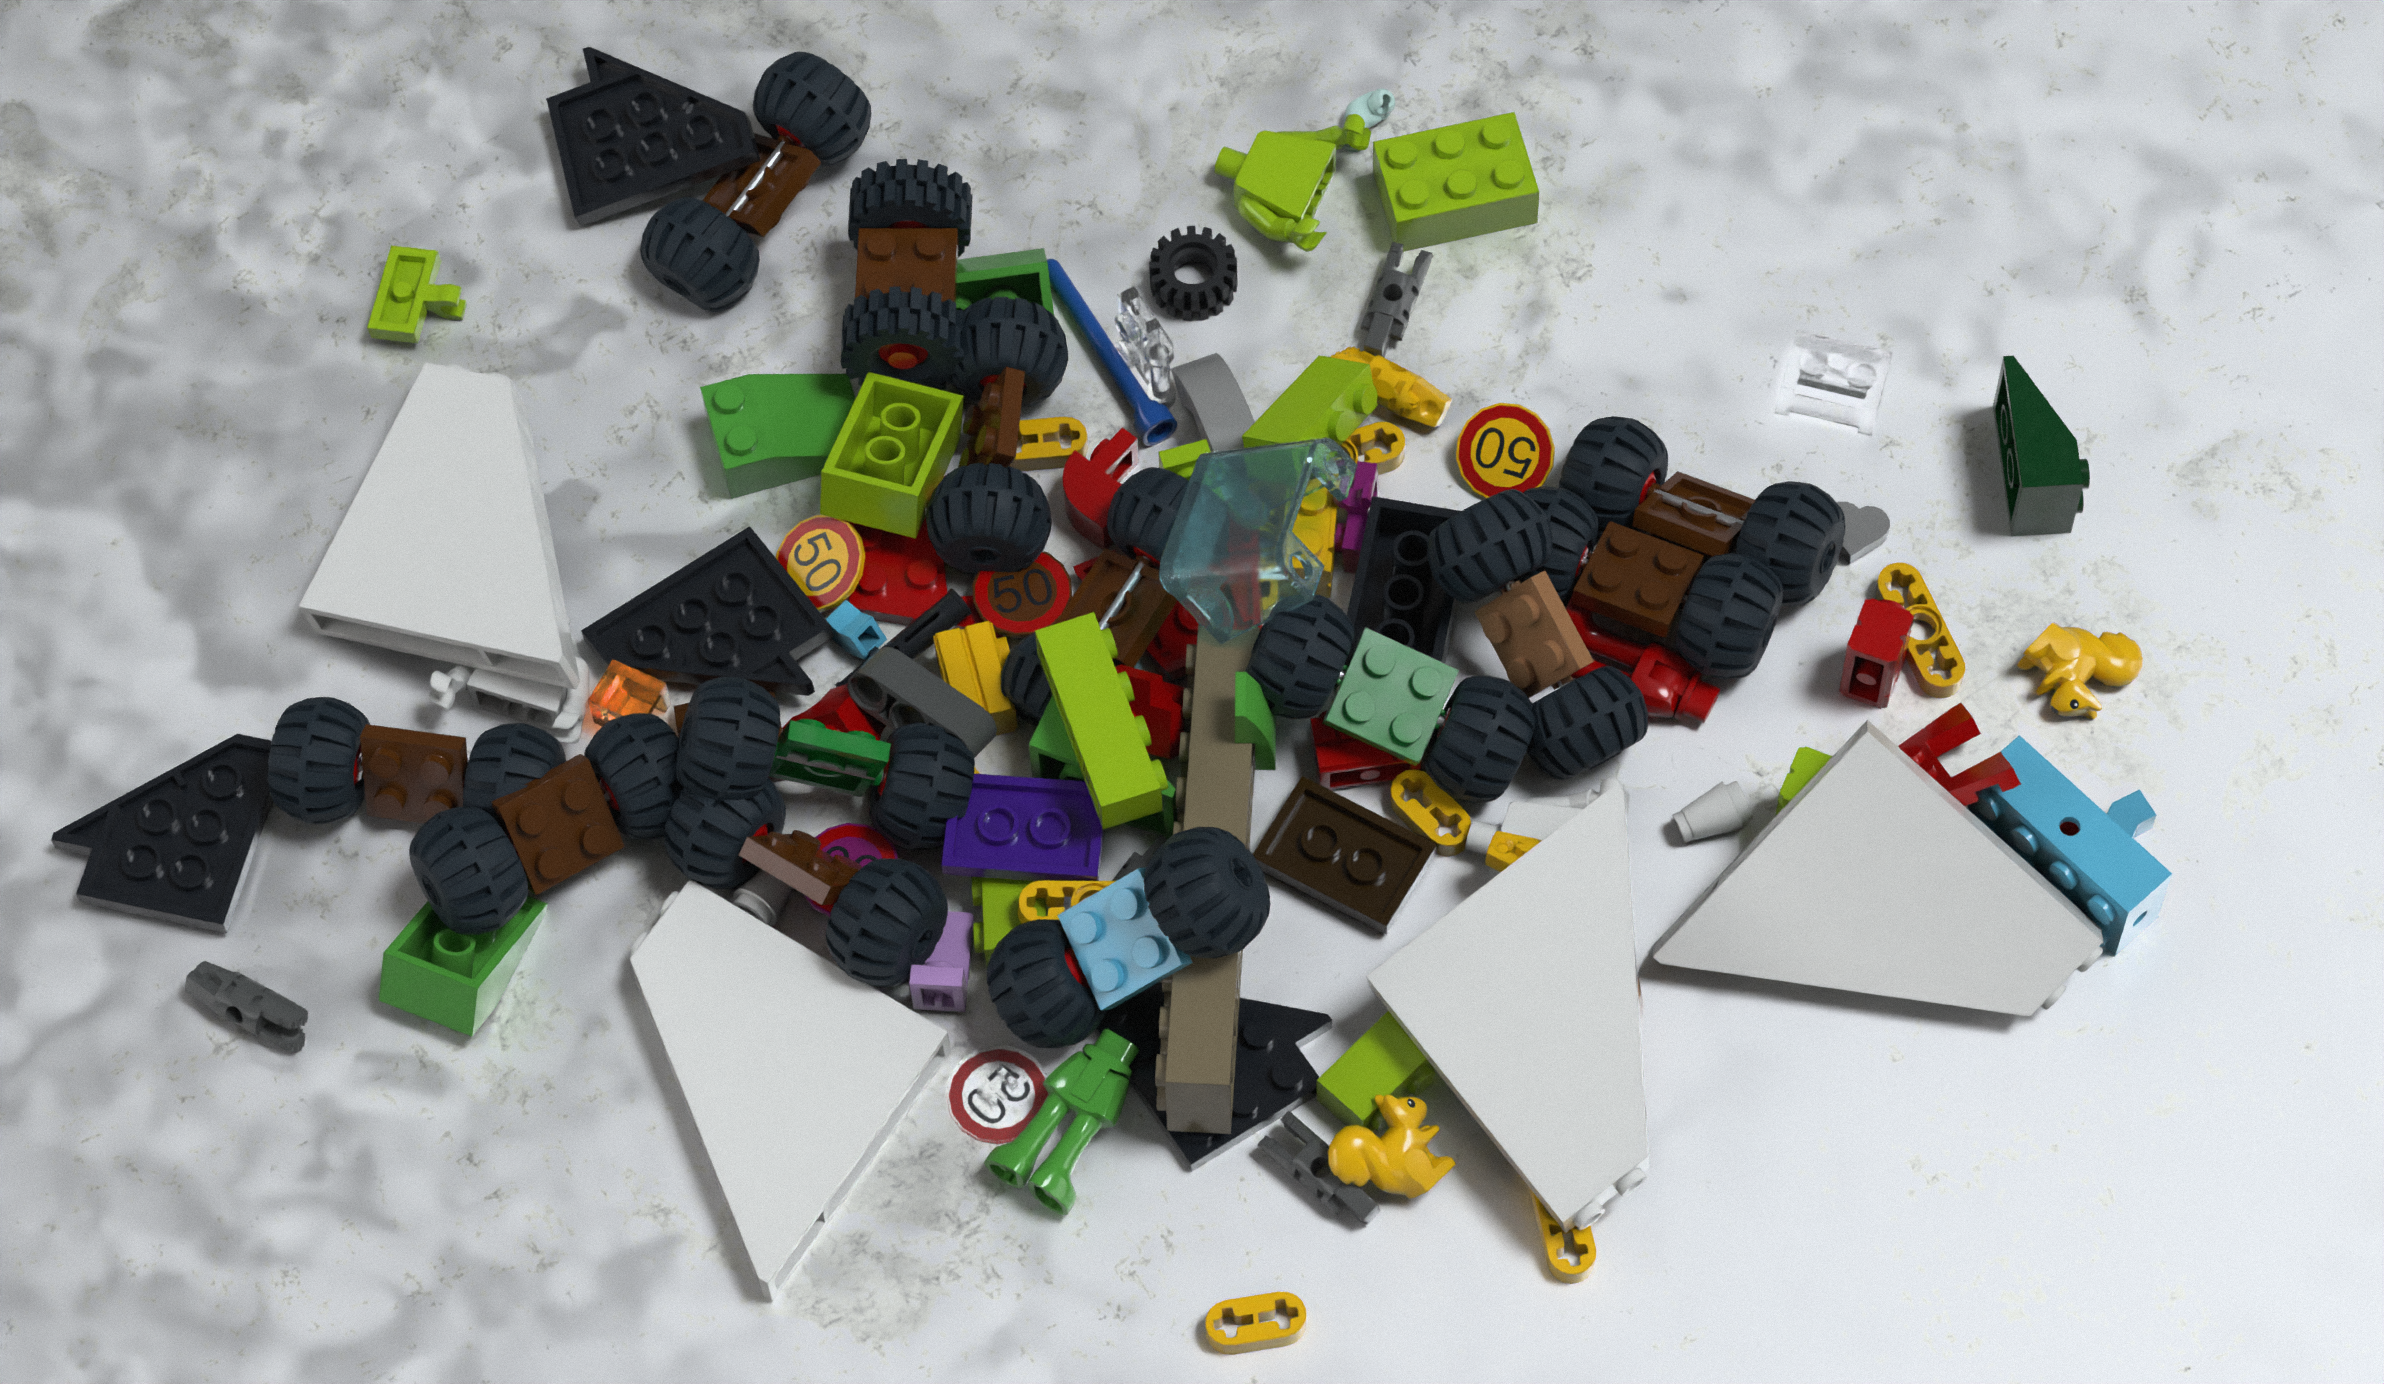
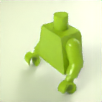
(1287, 178)

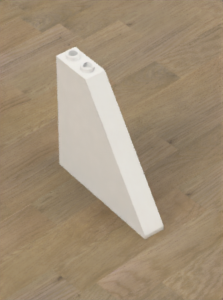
(451, 539)
(1886, 893)
(1537, 1013)
(780, 1067)

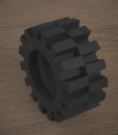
(1193, 249)

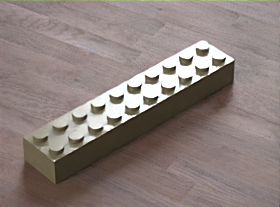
(1214, 791)

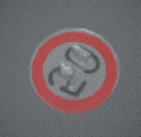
(996, 1093)

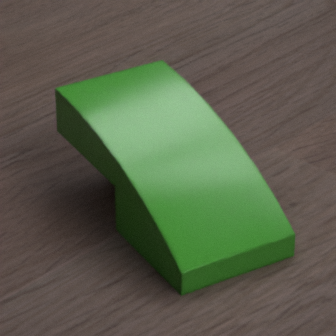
(1255, 721)

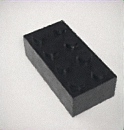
(1395, 582)

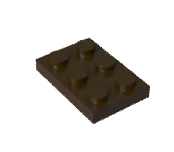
(1344, 855)

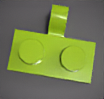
(409, 292)

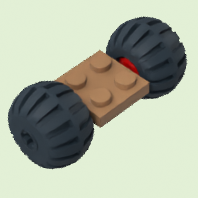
(1534, 635)

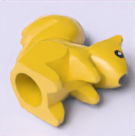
(2073, 657)
(1396, 1160)

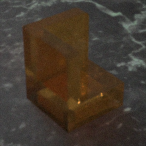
(626, 692)

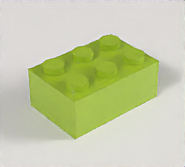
(1455, 182)
(891, 454)

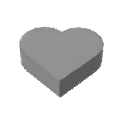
(1864, 530)

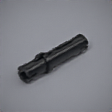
(919, 633)

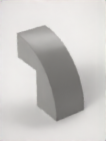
(1216, 401)

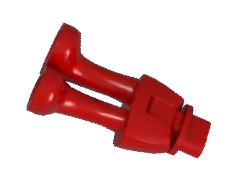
(1660, 673)

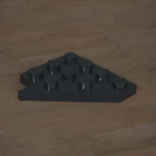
(641, 137)
(717, 619)
(179, 840)
(1269, 1067)

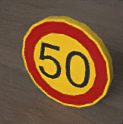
(1505, 450)
(823, 559)

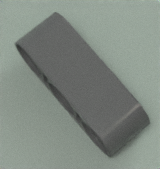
(906, 693)

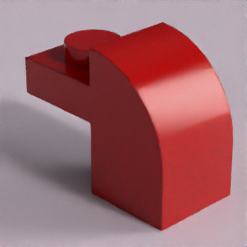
(1092, 484)

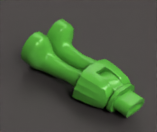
(1092, 1090)

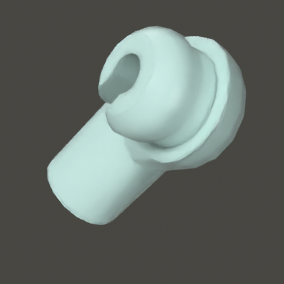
(1372, 107)

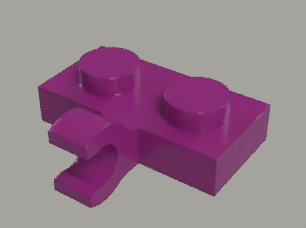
(1357, 504)

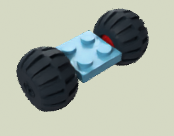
(1065, 974)

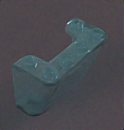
(1236, 537)

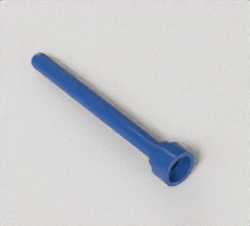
(1151, 420)

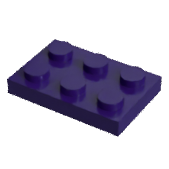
(1025, 831)

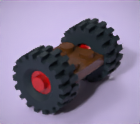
(908, 241)

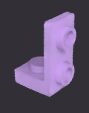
(945, 975)

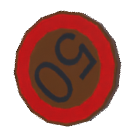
(1023, 599)

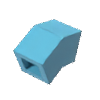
(855, 630)
(2133, 814)

